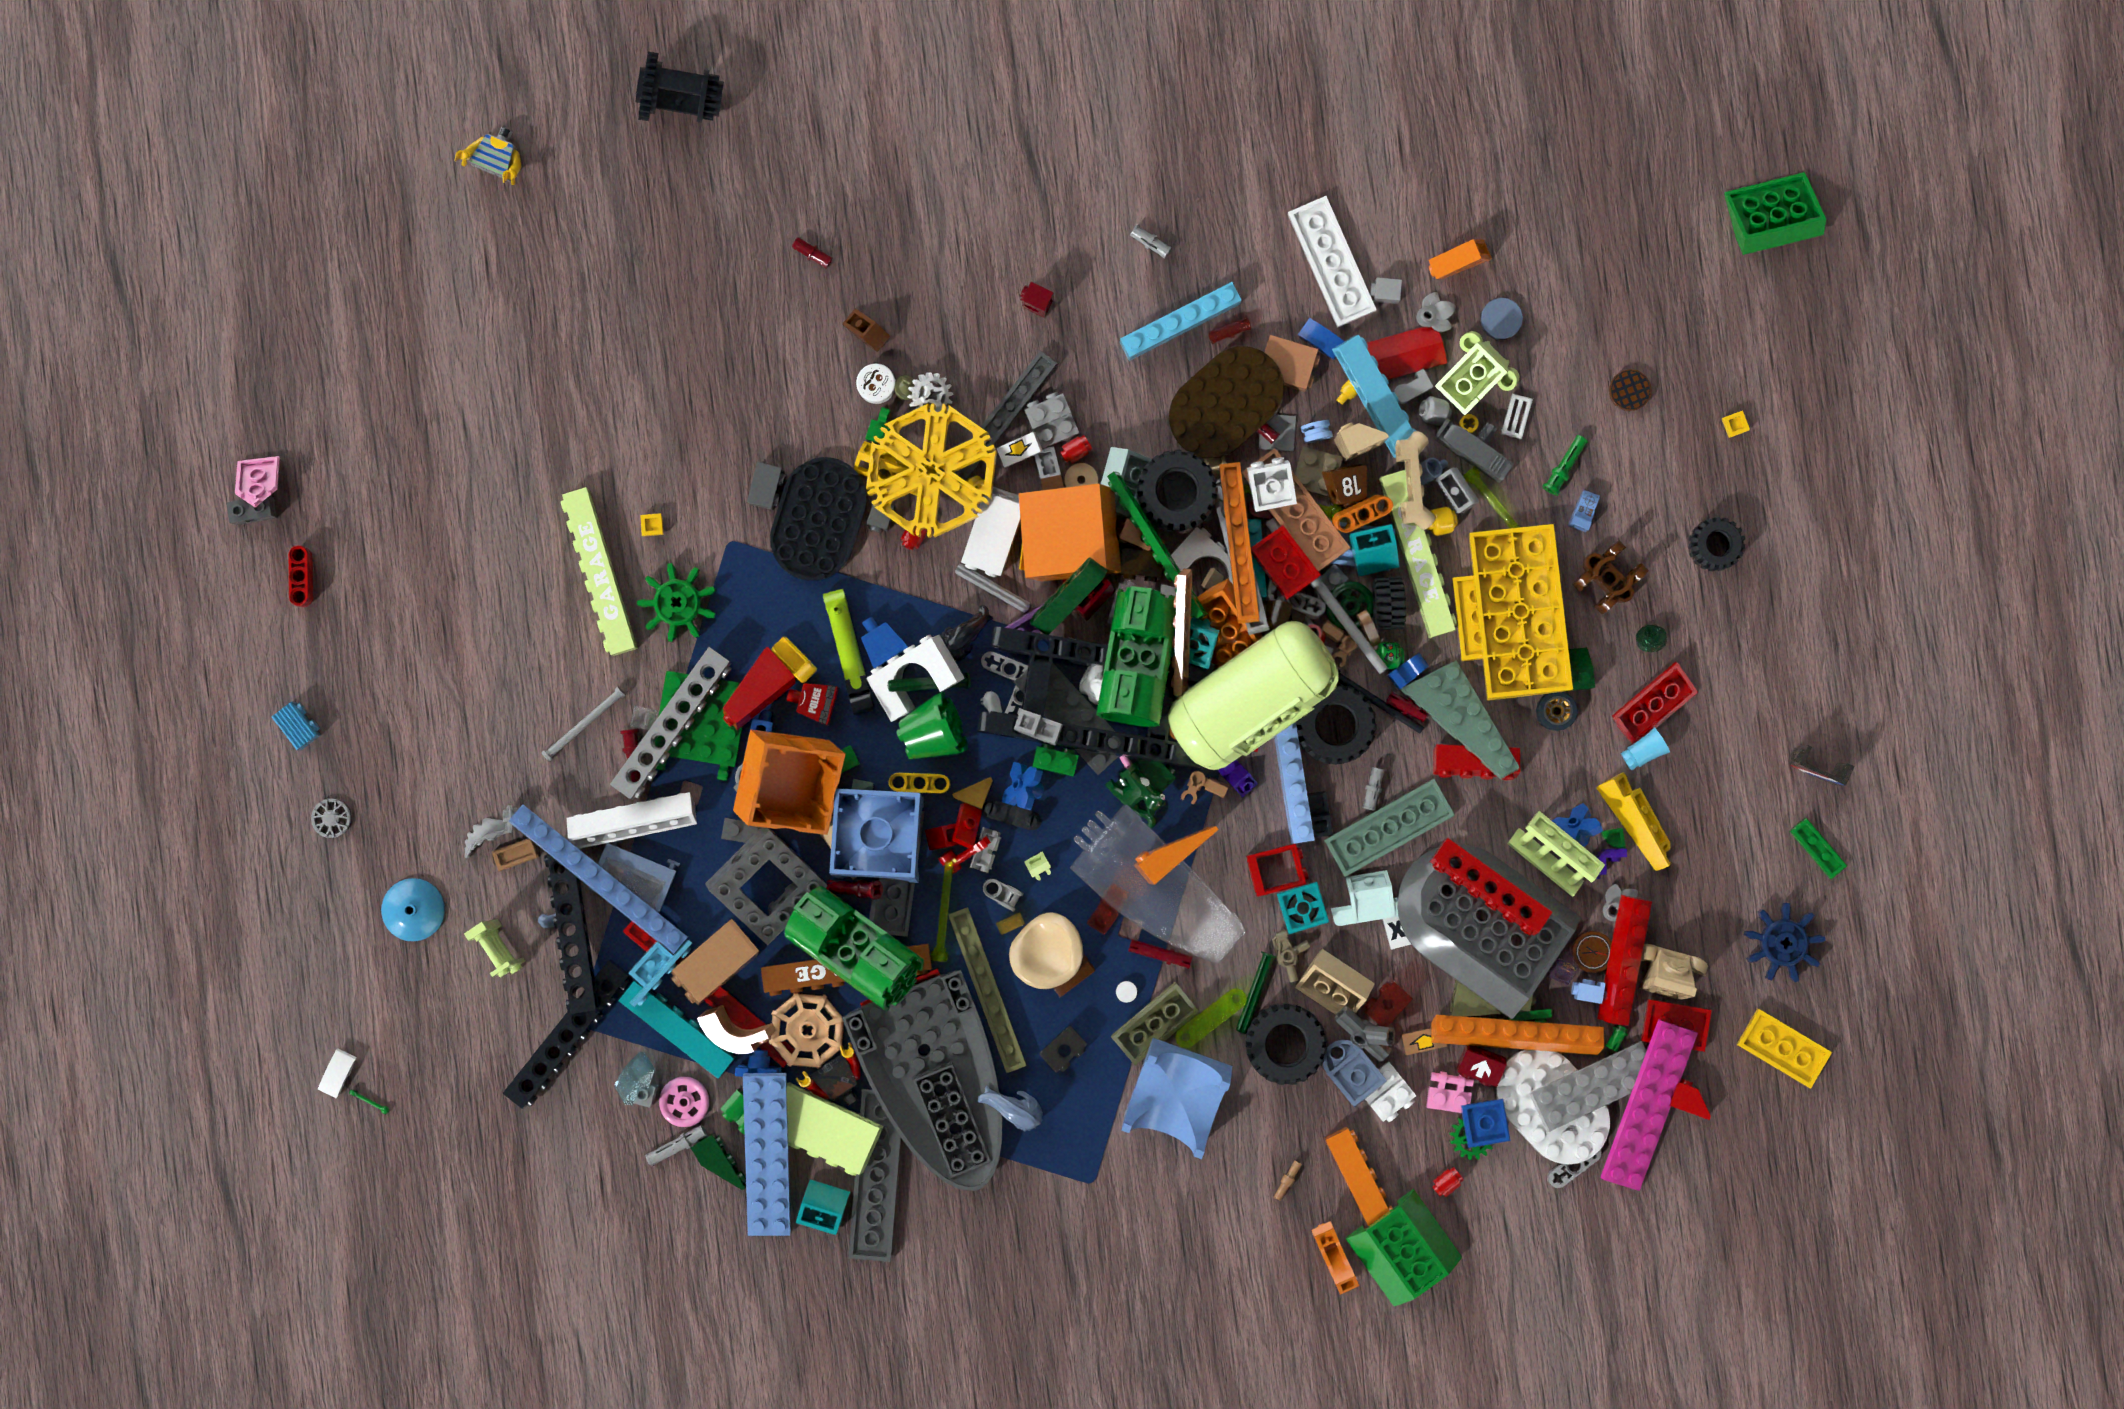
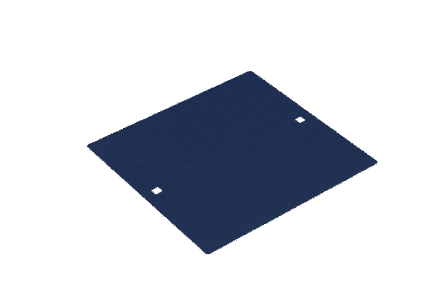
(754, 610)

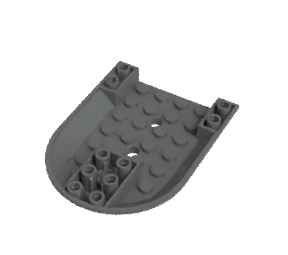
(1475, 950)

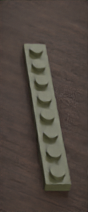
(987, 990)

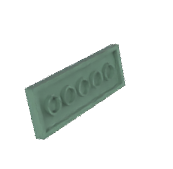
(1389, 827)

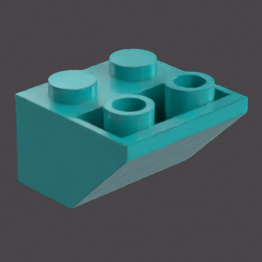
(1374, 550)
(823, 1207)

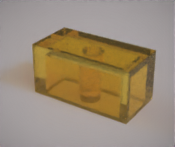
(1010, 923)

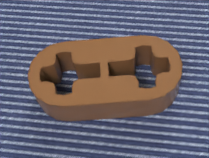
(1368, 628)

